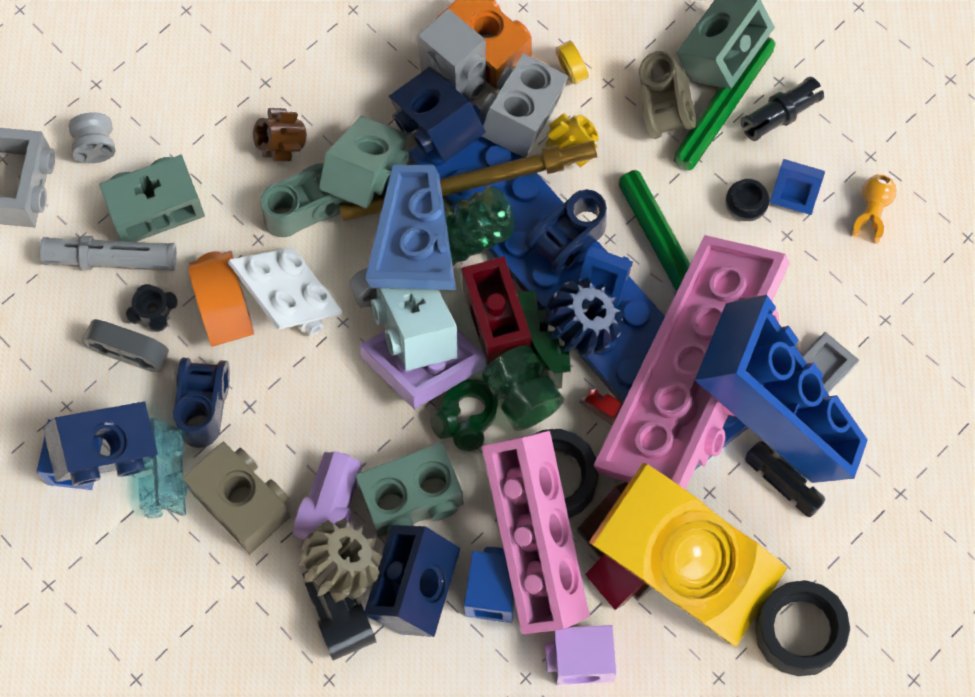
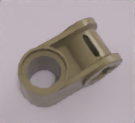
(667, 102)

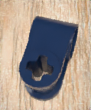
(563, 236)
(200, 391)

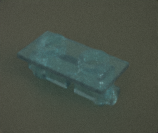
(165, 485)

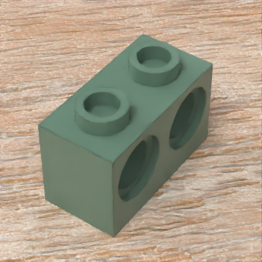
(404, 479)

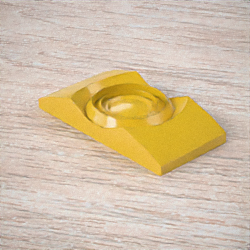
(688, 554)

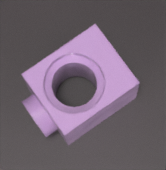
(582, 655)

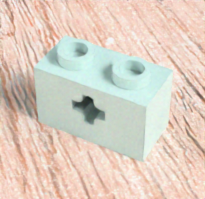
(416, 325)

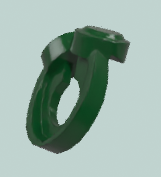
(466, 434)

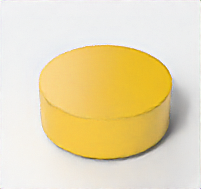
(571, 62)

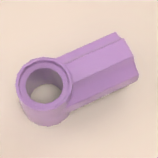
(329, 494)

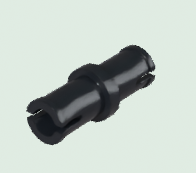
(782, 108)

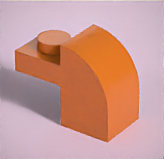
(220, 298)

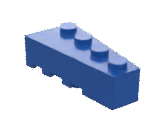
(778, 394)

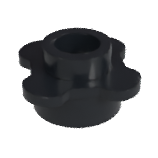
(151, 295)

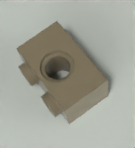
(247, 521)

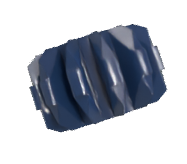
(584, 317)

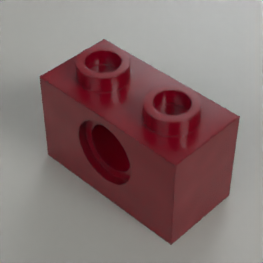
(495, 307)

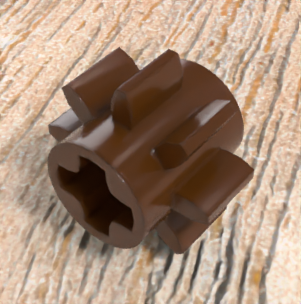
(279, 134)

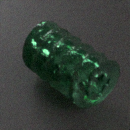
(478, 223)

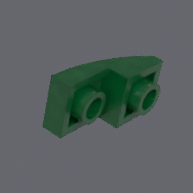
(548, 350)

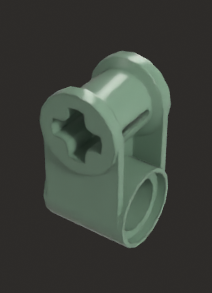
(303, 198)

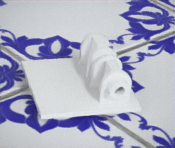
(286, 289)

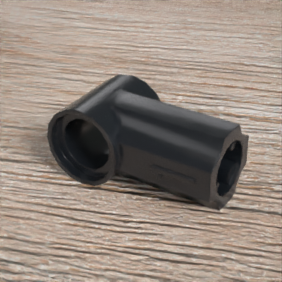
(341, 623)

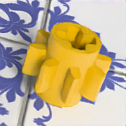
(570, 132)

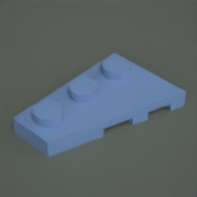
(412, 234)

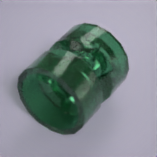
(519, 382)

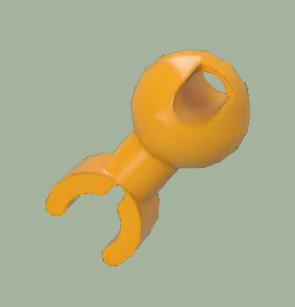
(877, 197)

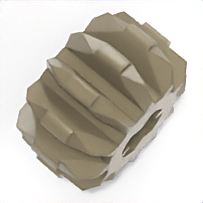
(340, 560)

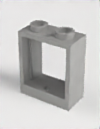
(31, 193)

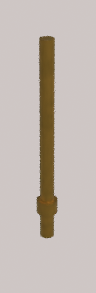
(550, 159)

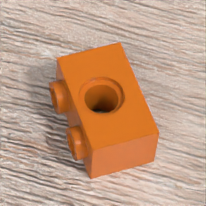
(509, 38)

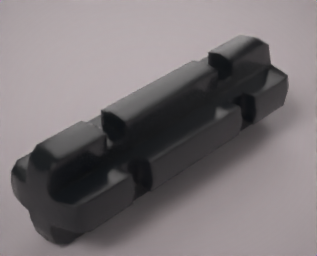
(785, 479)

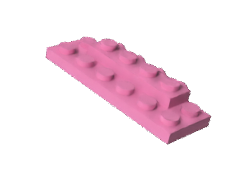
(667, 413)

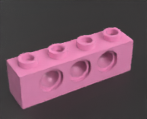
(536, 533)

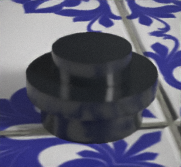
(747, 200)

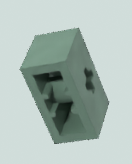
(172, 206)

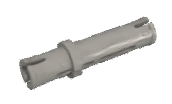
(98, 253)

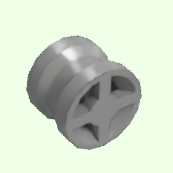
(92, 137)

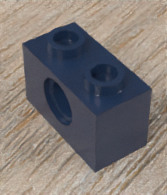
(436, 115)
(124, 429)
(412, 580)

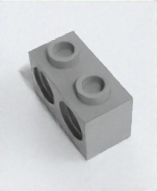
(455, 54)
(522, 105)

